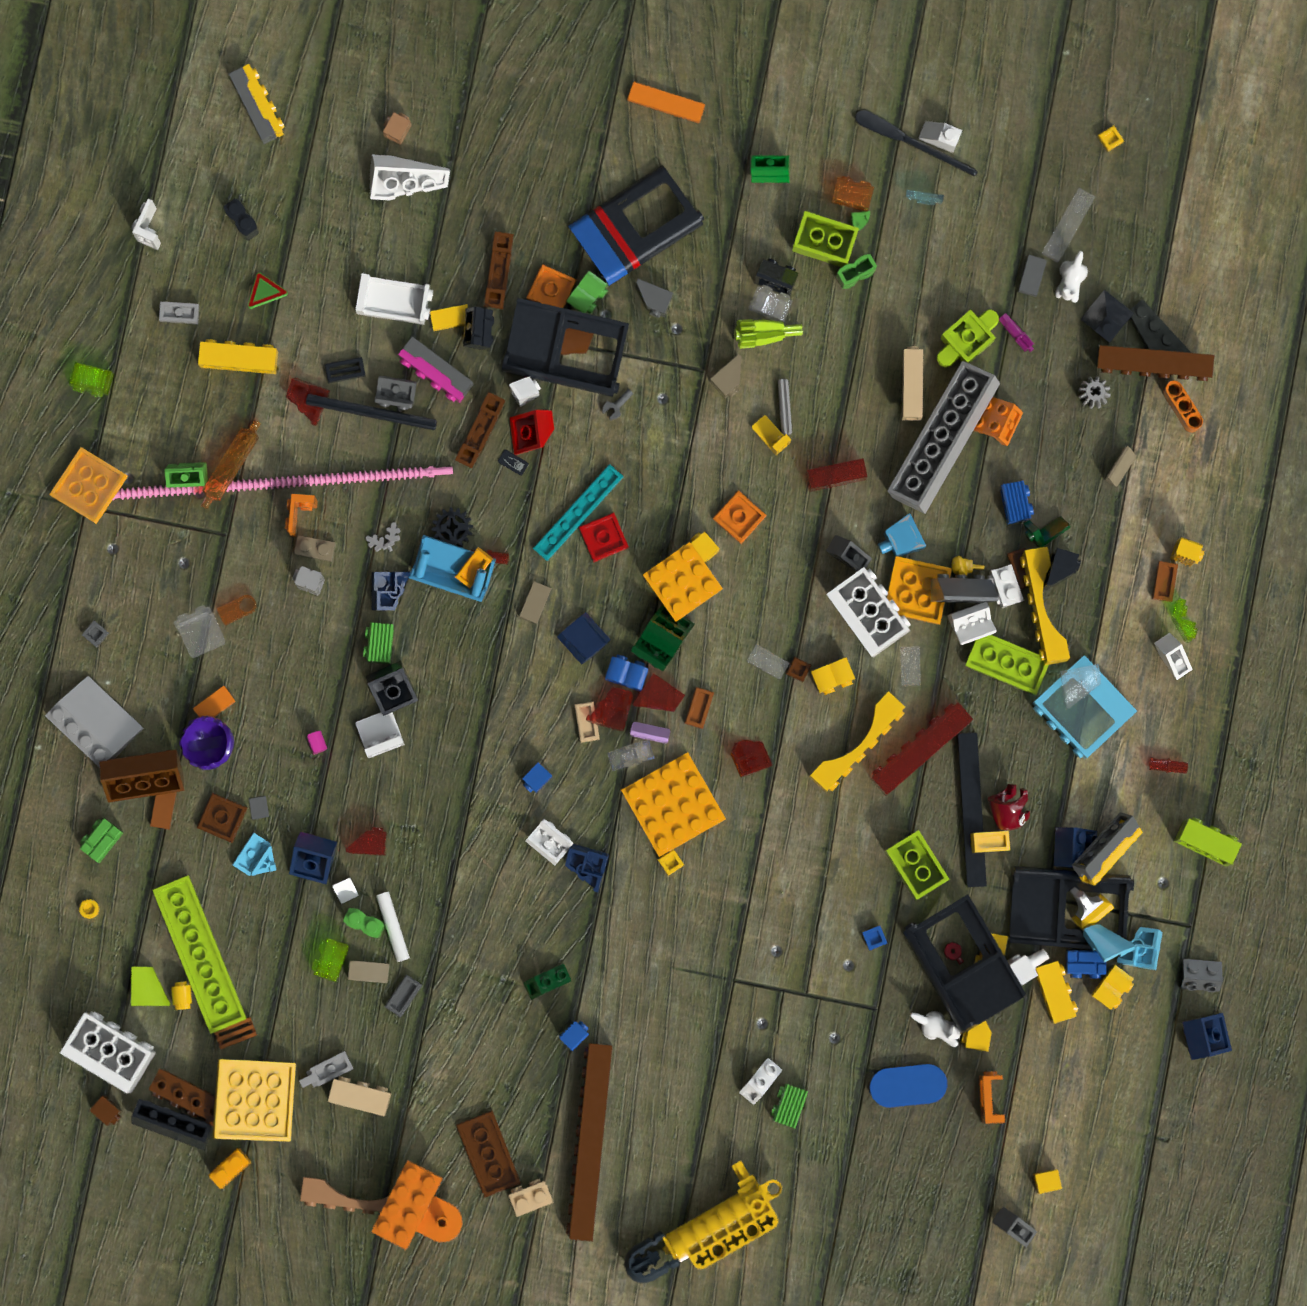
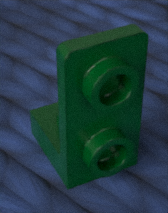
(547, 981)

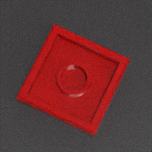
(603, 537)

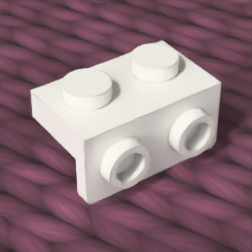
(549, 841)

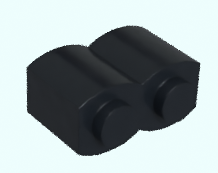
(239, 217)

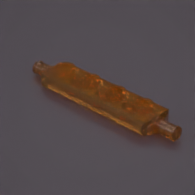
(230, 464)

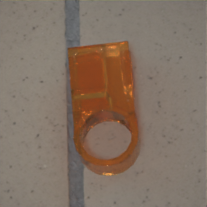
(231, 611)

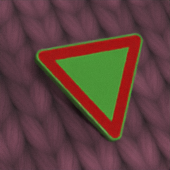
(265, 291)

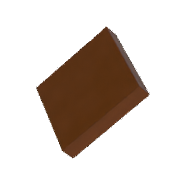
(222, 817)

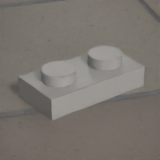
(179, 312)

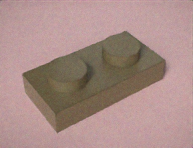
(314, 548)

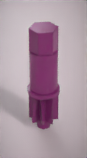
(1015, 331)

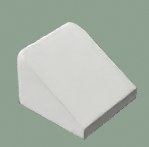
(345, 890)

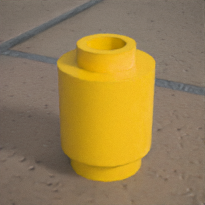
(181, 996)

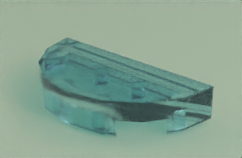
(925, 198)

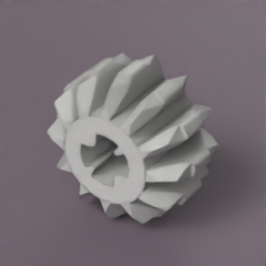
(1090, 386)

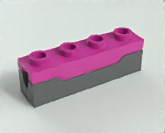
(435, 369)

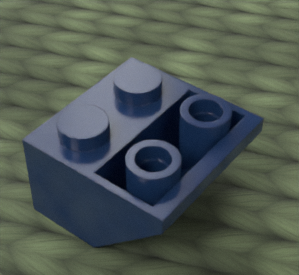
(1071, 844)

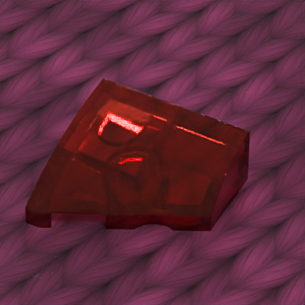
(297, 394)
(659, 695)
(612, 710)

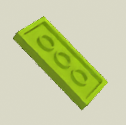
(1007, 663)

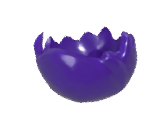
(207, 742)

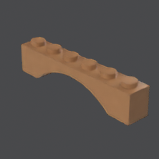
(319, 1191)

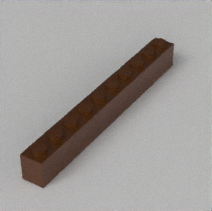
(590, 1142)

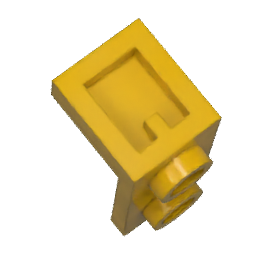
(771, 435)

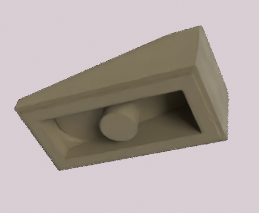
(368, 971)

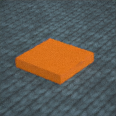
(551, 287)
(739, 517)

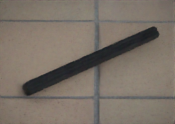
(372, 412)

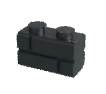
(478, 328)

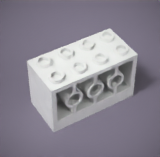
(865, 624)
(96, 1057)

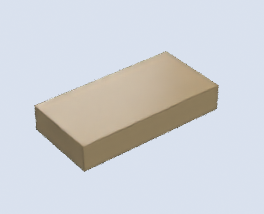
(587, 730)

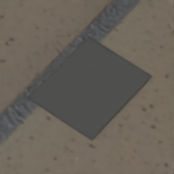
(259, 807)

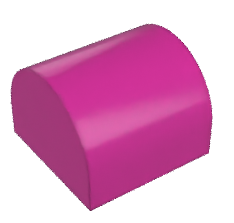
(316, 742)

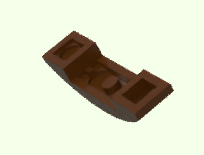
(499, 270)
(480, 430)

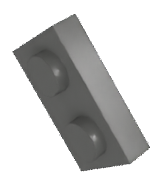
(395, 392)
(1201, 975)

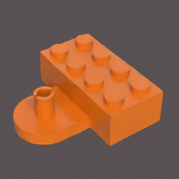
(416, 1208)

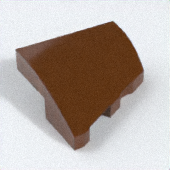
(576, 342)

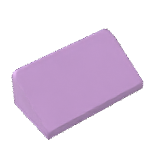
(650, 732)

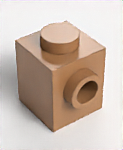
(397, 127)

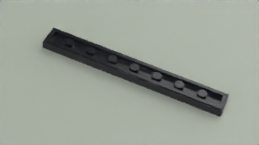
(971, 807)

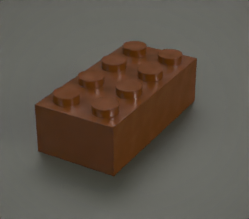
(141, 776)

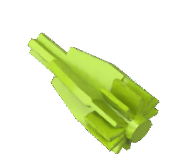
(763, 332)

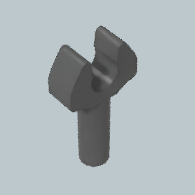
(616, 405)

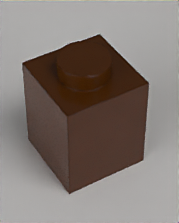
(106, 1111)

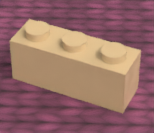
(360, 1096)

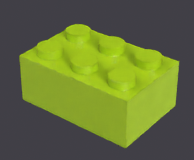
(825, 239)
(1208, 841)
(916, 865)

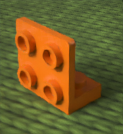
(999, 420)
(305, 502)

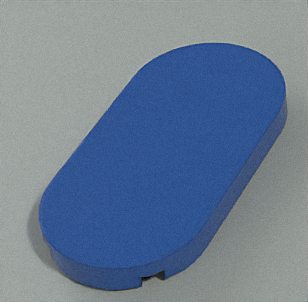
(908, 1085)

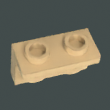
(530, 1198)

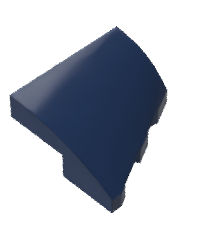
(387, 589)
(587, 864)

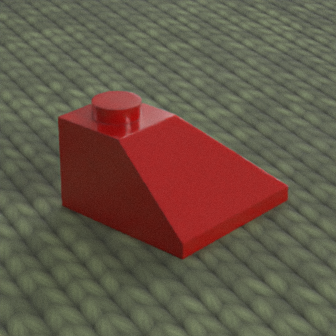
(531, 430)

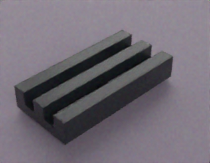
(345, 377)

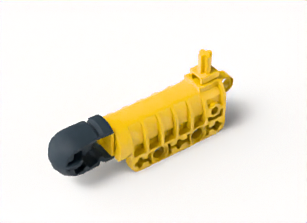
(708, 1230)

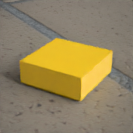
(1110, 138)
(670, 862)

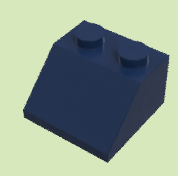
(312, 857)
(1207, 1036)

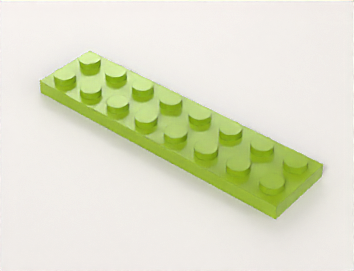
(199, 954)

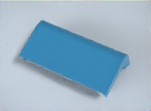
(439, 564)

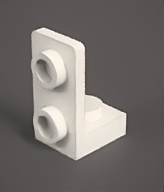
(761, 1081)

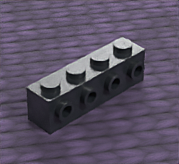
(171, 1124)

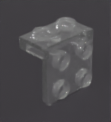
(200, 631)

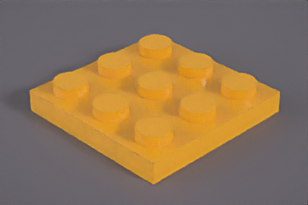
(88, 485)
(682, 582)
(912, 589)

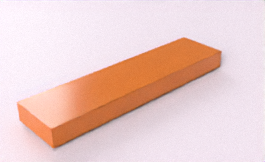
(666, 102)

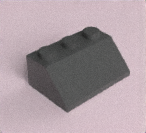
(962, 589)

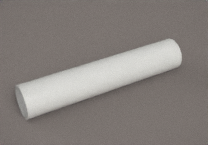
(392, 926)

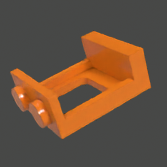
(986, 1098)

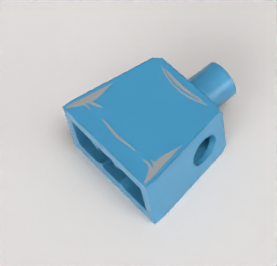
(902, 538)

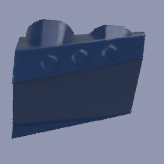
(583, 638)

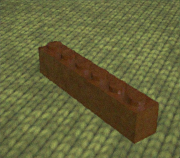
(1155, 361)

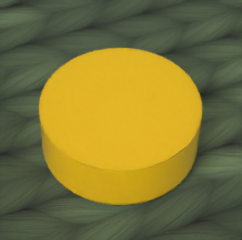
(89, 908)

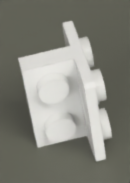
(972, 623)

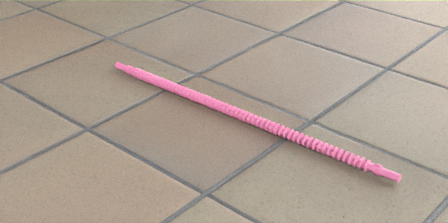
(430, 471)

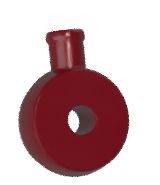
(953, 956)

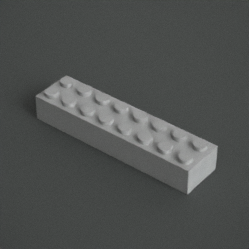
(943, 437)

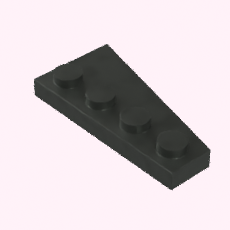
(1154, 331)

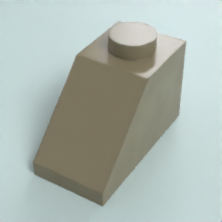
(728, 378)

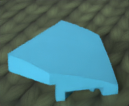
(255, 857)

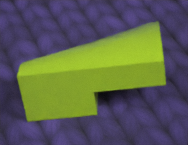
(146, 988)

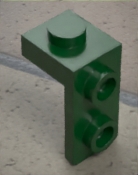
(1047, 533)

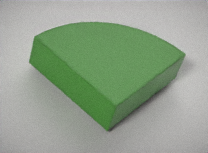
(860, 219)

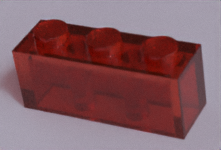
(836, 475)

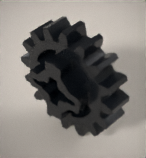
(443, 528)

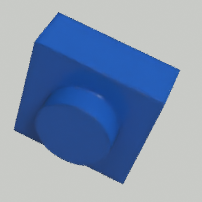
(874, 938)

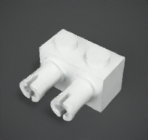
(1025, 966)

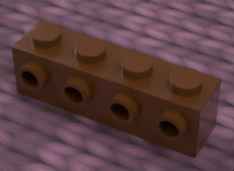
(184, 1094)

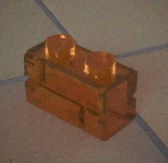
(852, 193)

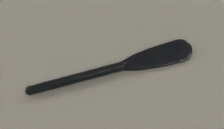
(878, 125)

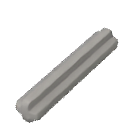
(784, 402)

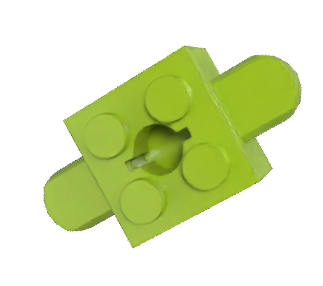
(967, 338)

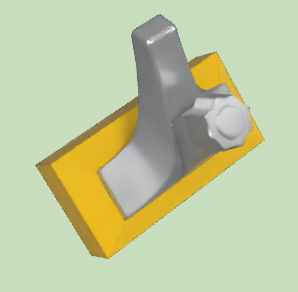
(1089, 908)

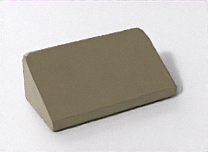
(1120, 466)

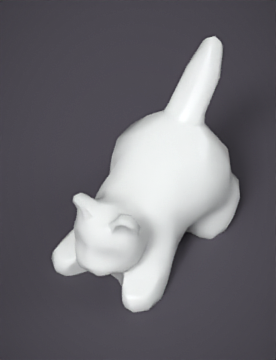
(1072, 275)
(936, 1026)

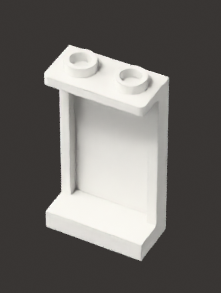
(393, 300)

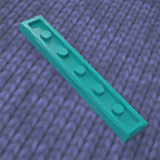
(578, 512)

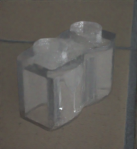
(770, 304)

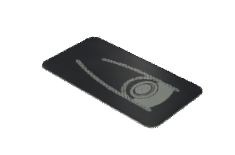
(513, 462)

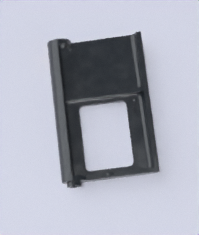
(538, 342)

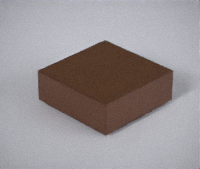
(798, 669)

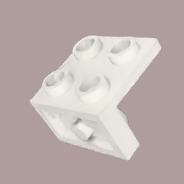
(140, 227)
(379, 734)

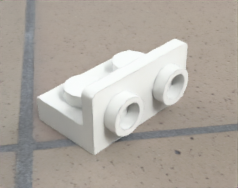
(1006, 586)

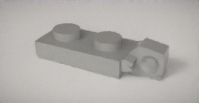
(327, 1070)

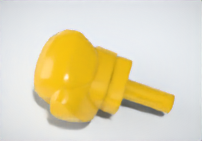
(964, 566)

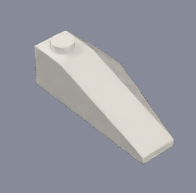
(399, 176)

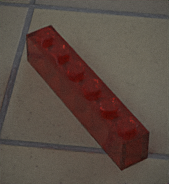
(921, 749)

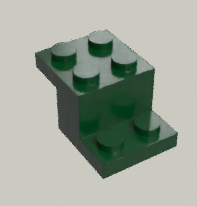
(662, 639)

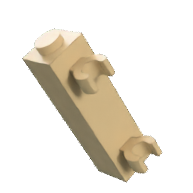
(912, 383)

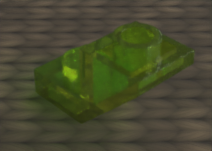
(1185, 627)

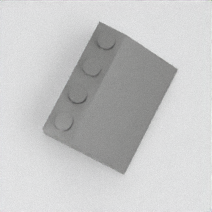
(94, 721)

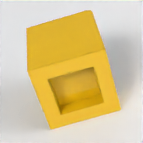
(1047, 1181)

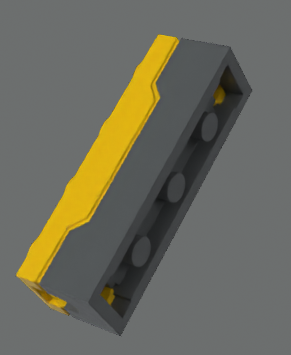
(256, 104)
(1107, 848)

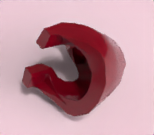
(1008, 814)

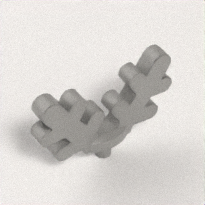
(392, 538)

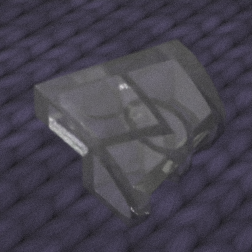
(1079, 683)

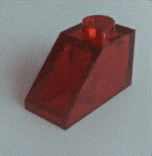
(370, 843)

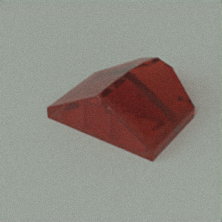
(750, 757)

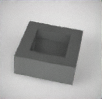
(95, 634)

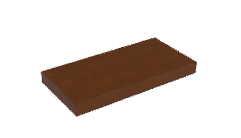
(488, 1154)

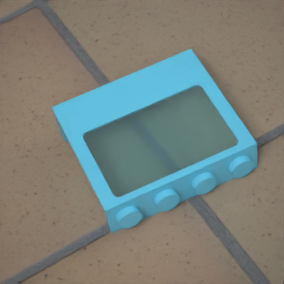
(1090, 719)

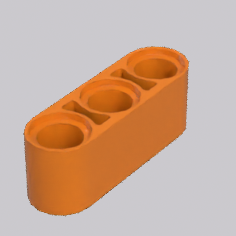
(1191, 411)

